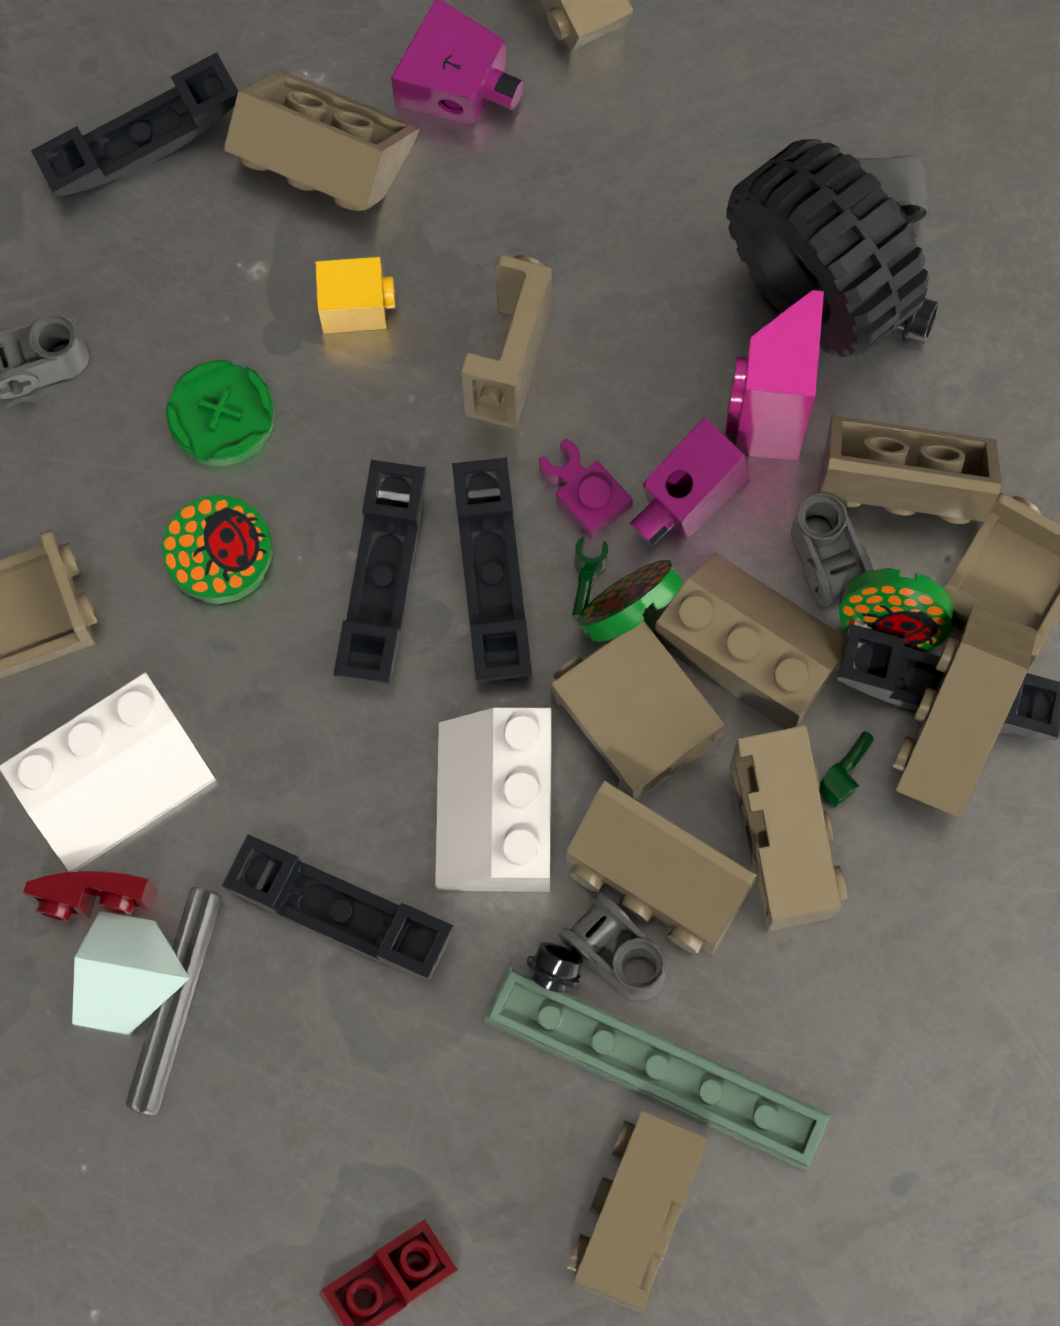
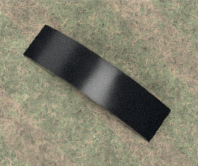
(141, 135)
(491, 569)
(382, 573)
(899, 675)
(338, 909)

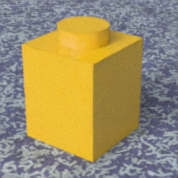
(353, 295)

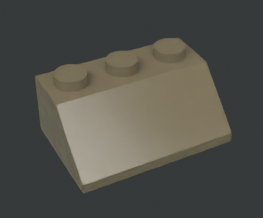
(319, 139)
(911, 470)
(751, 641)
(657, 870)

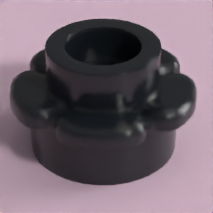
(920, 323)
(555, 967)

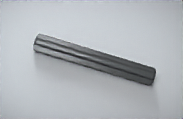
(169, 1018)

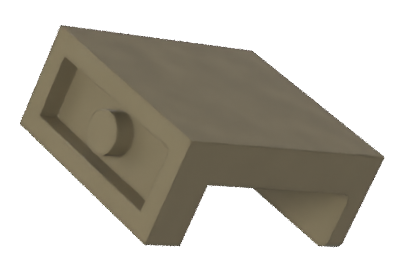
(496, 388)
(1011, 569)
(41, 607)
(637, 709)

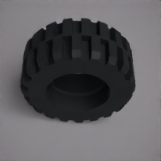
(829, 227)

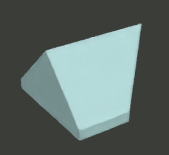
(123, 973)

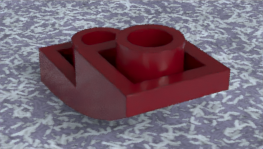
(76, 893)
(389, 1279)

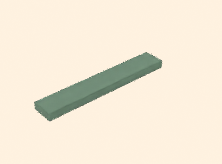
(659, 1069)

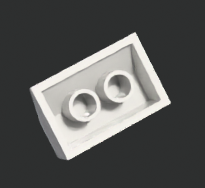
(107, 773)
(494, 801)

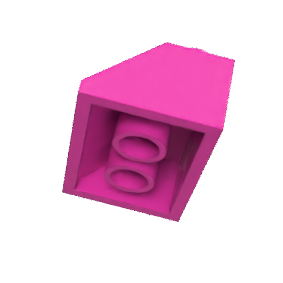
(777, 383)

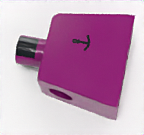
(454, 68)
(700, 464)

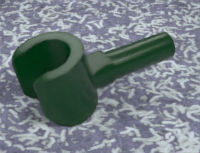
(588, 569)
(837, 783)

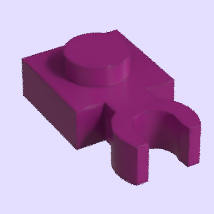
(588, 494)

